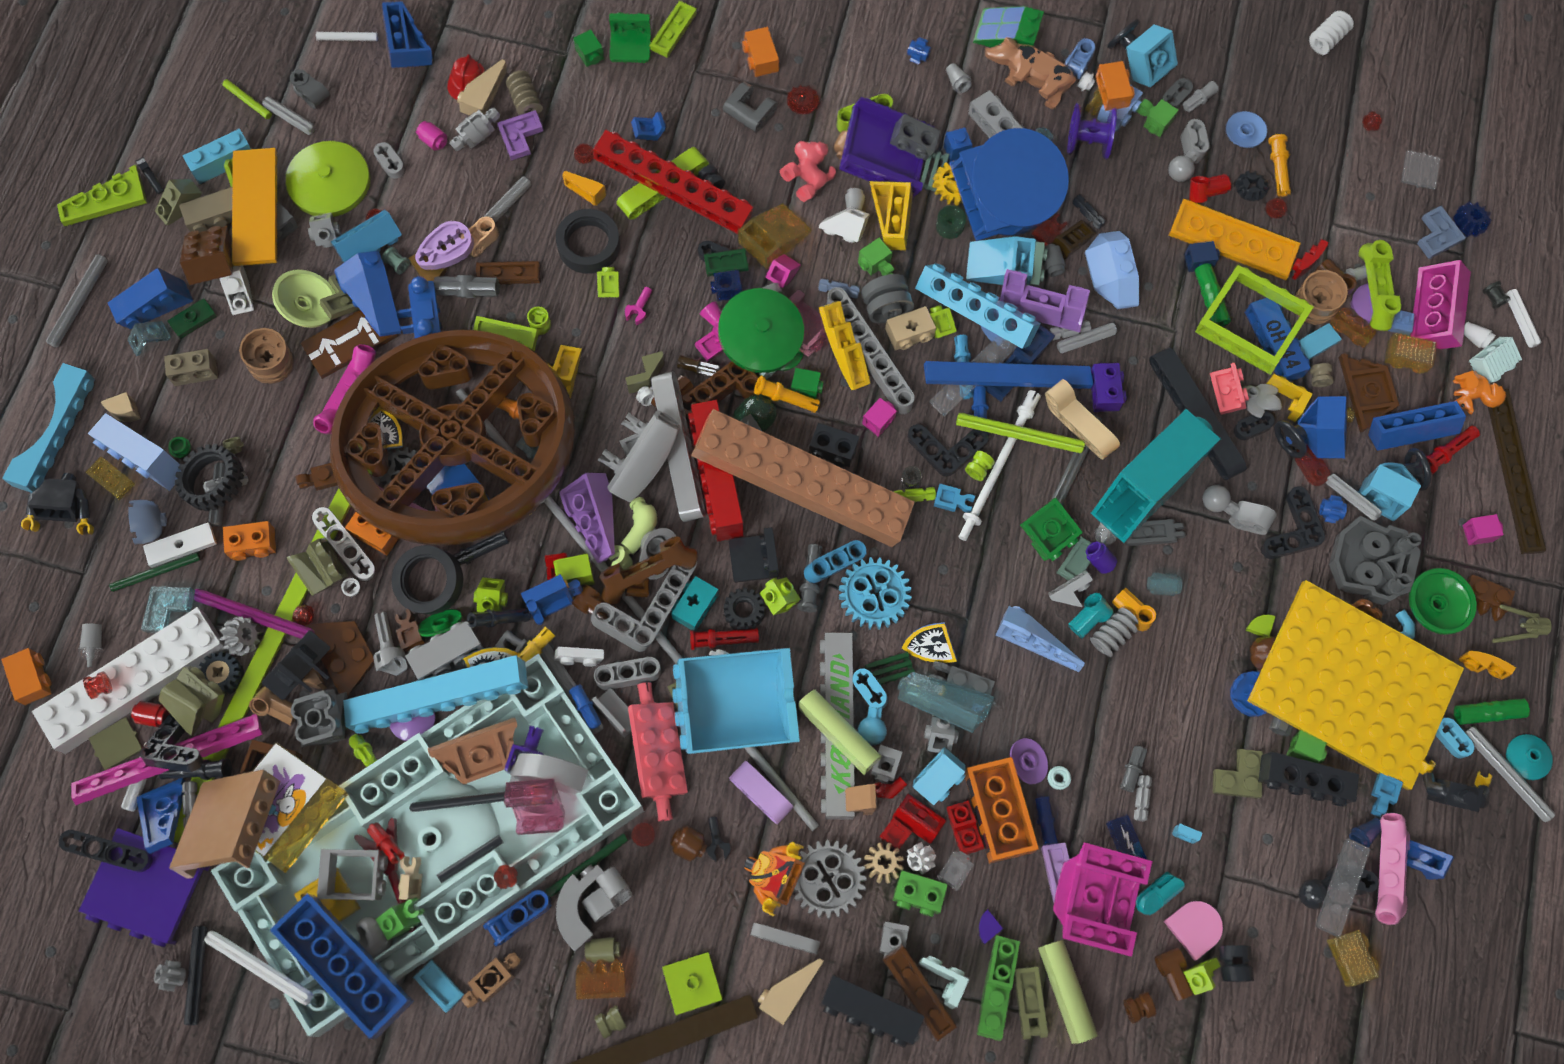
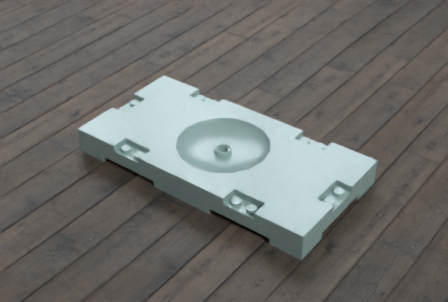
(470, 896)

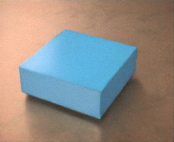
(1186, 833)

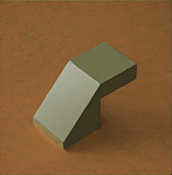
(652, 366)

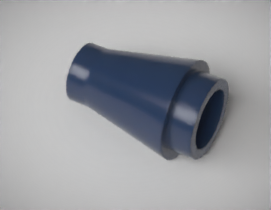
(1366, 833)

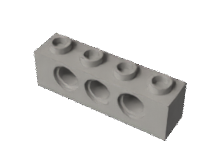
(988, 104)

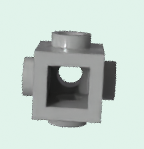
(320, 224)
(940, 735)

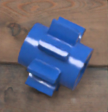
(919, 50)
(1333, 509)

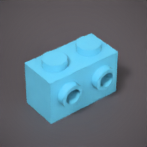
(939, 776)

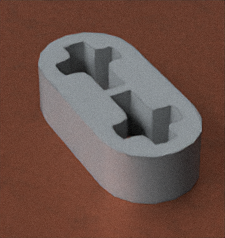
(392, 158)

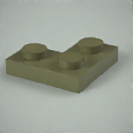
(337, 304)
(1242, 781)

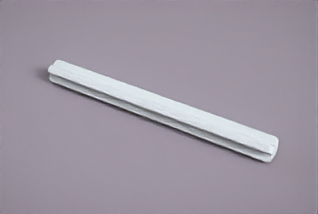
(259, 967)

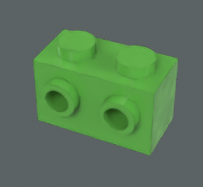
(919, 893)

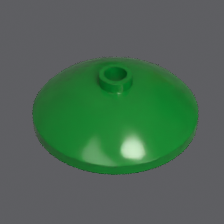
(1451, 594)

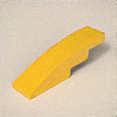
(842, 341)
(567, 365)

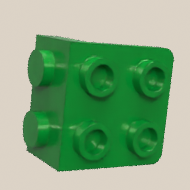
(630, 37)

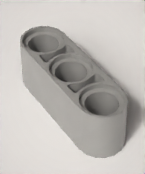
(616, 670)

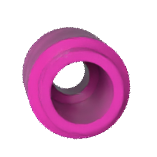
(431, 135)

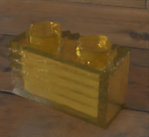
(1410, 353)
(1354, 958)

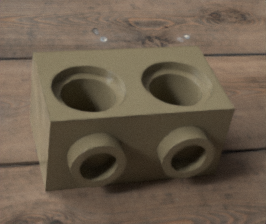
(191, 367)

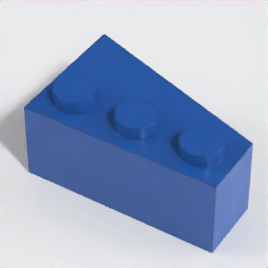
(403, 38)
(149, 298)

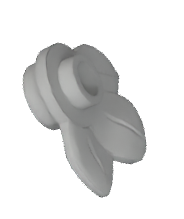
(1262, 398)

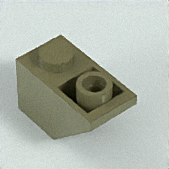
(176, 193)

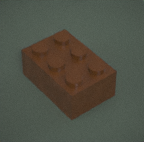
(207, 255)

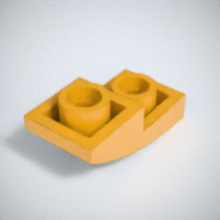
(1479, 661)

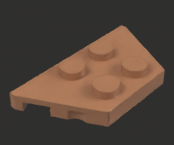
(477, 752)

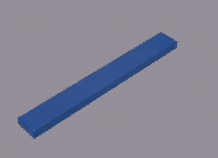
(1006, 374)

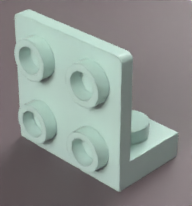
(952, 991)

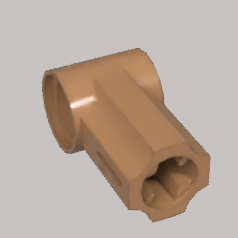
(268, 703)

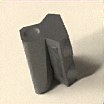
(320, 718)

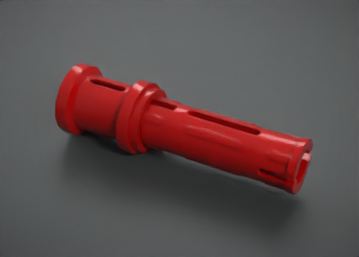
(1444, 454)
(709, 638)

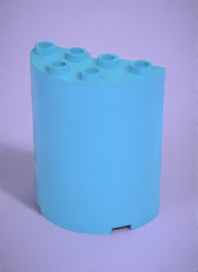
(735, 701)

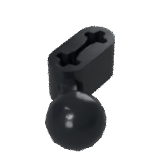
(1314, 891)

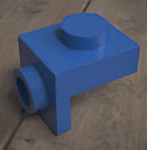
(648, 127)

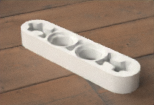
(346, 542)

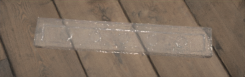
(951, 395)

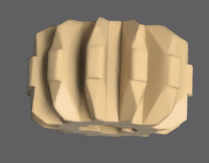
(879, 869)

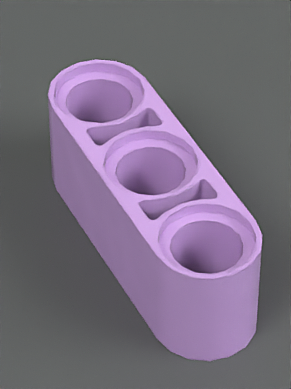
(761, 792)

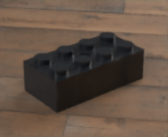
(872, 1011)

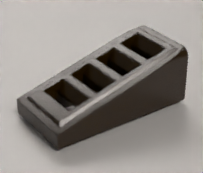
(1074, 238)

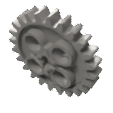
(846, 868)

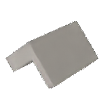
(614, 711)

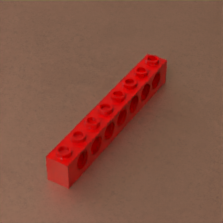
(715, 211)

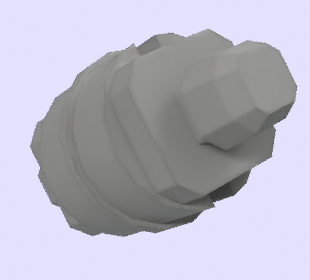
(475, 129)

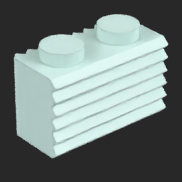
(1496, 359)

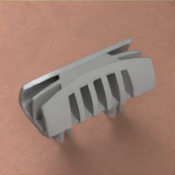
(645, 457)

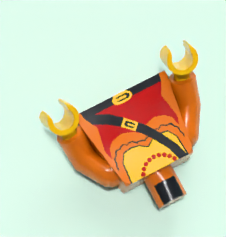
(775, 875)

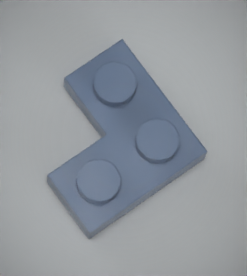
(1444, 233)

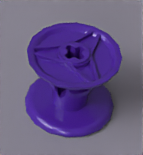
(1092, 131)

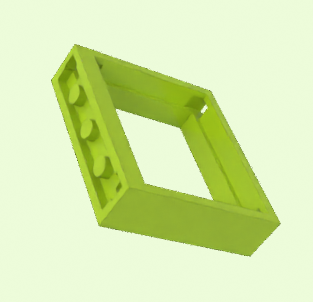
(1236, 344)

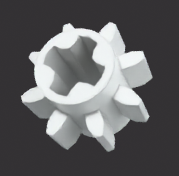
(921, 858)

